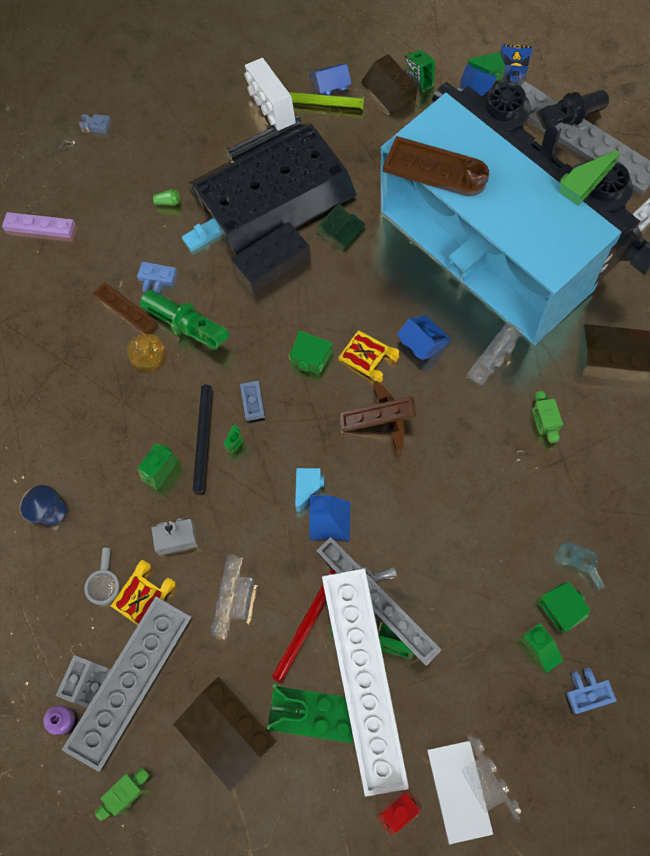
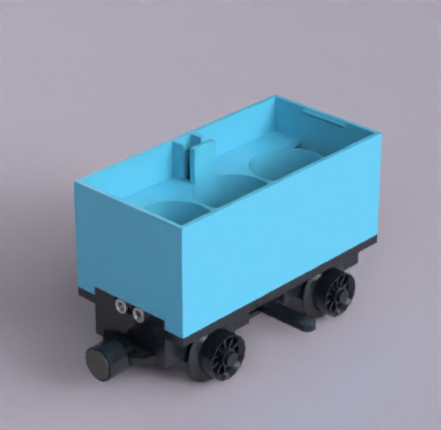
(519, 238)

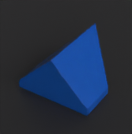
(477, 79)

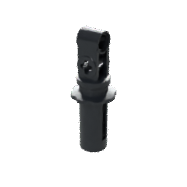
(574, 108)

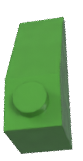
(585, 178)

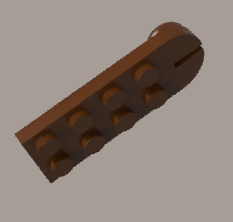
(436, 167)

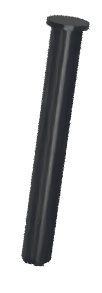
(258, 139)

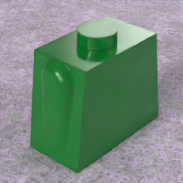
(310, 352)
(157, 465)
(564, 606)

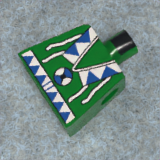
(421, 69)

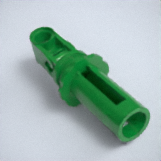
(184, 319)

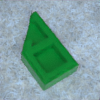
(233, 440)

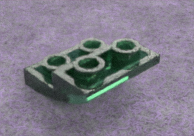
(340, 227)

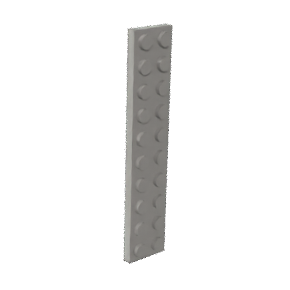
(591, 141)

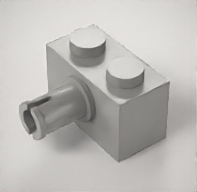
(174, 536)

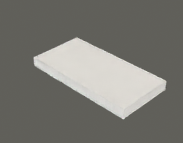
(459, 807)

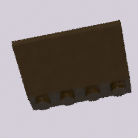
(616, 353)
(225, 733)

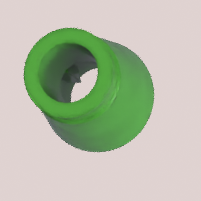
(169, 197)

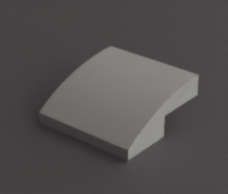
(82, 681)

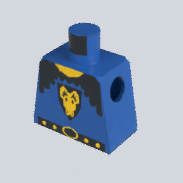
(516, 60)

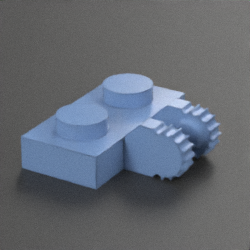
(156, 274)
(591, 696)

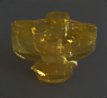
(145, 351)

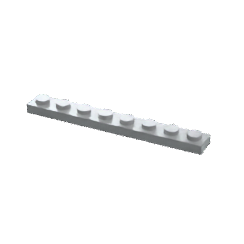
(384, 606)

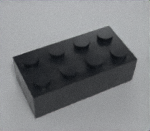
(271, 257)

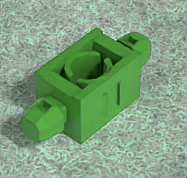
(547, 417)
(122, 794)

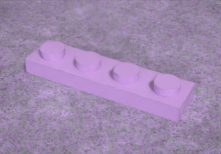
(38, 225)

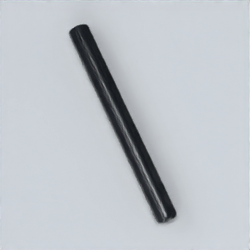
(202, 438)

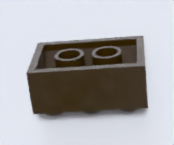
(390, 84)

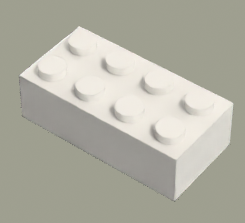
(269, 94)

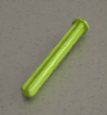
(327, 100)

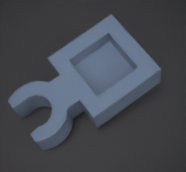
(98, 123)

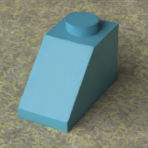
(307, 483)

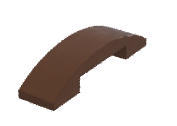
(382, 395)

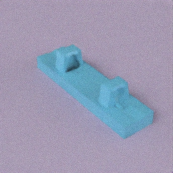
(201, 234)

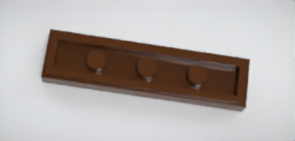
(125, 309)
(378, 414)

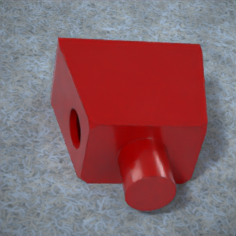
(399, 812)

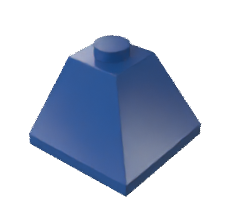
(329, 518)

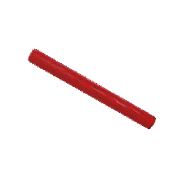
(301, 634)

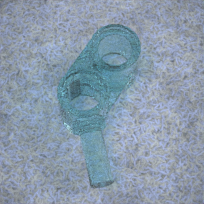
(576, 554)

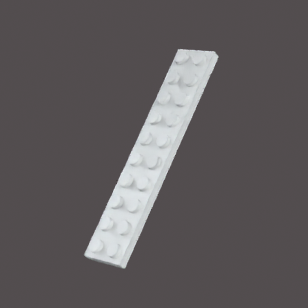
(365, 682)

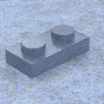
(252, 400)

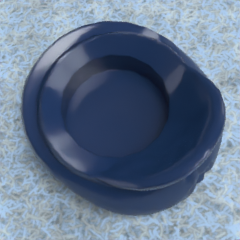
(42, 505)

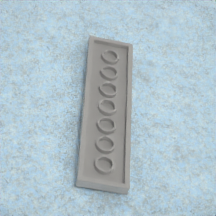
(126, 684)

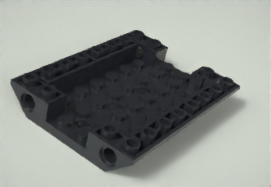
(294, 197)

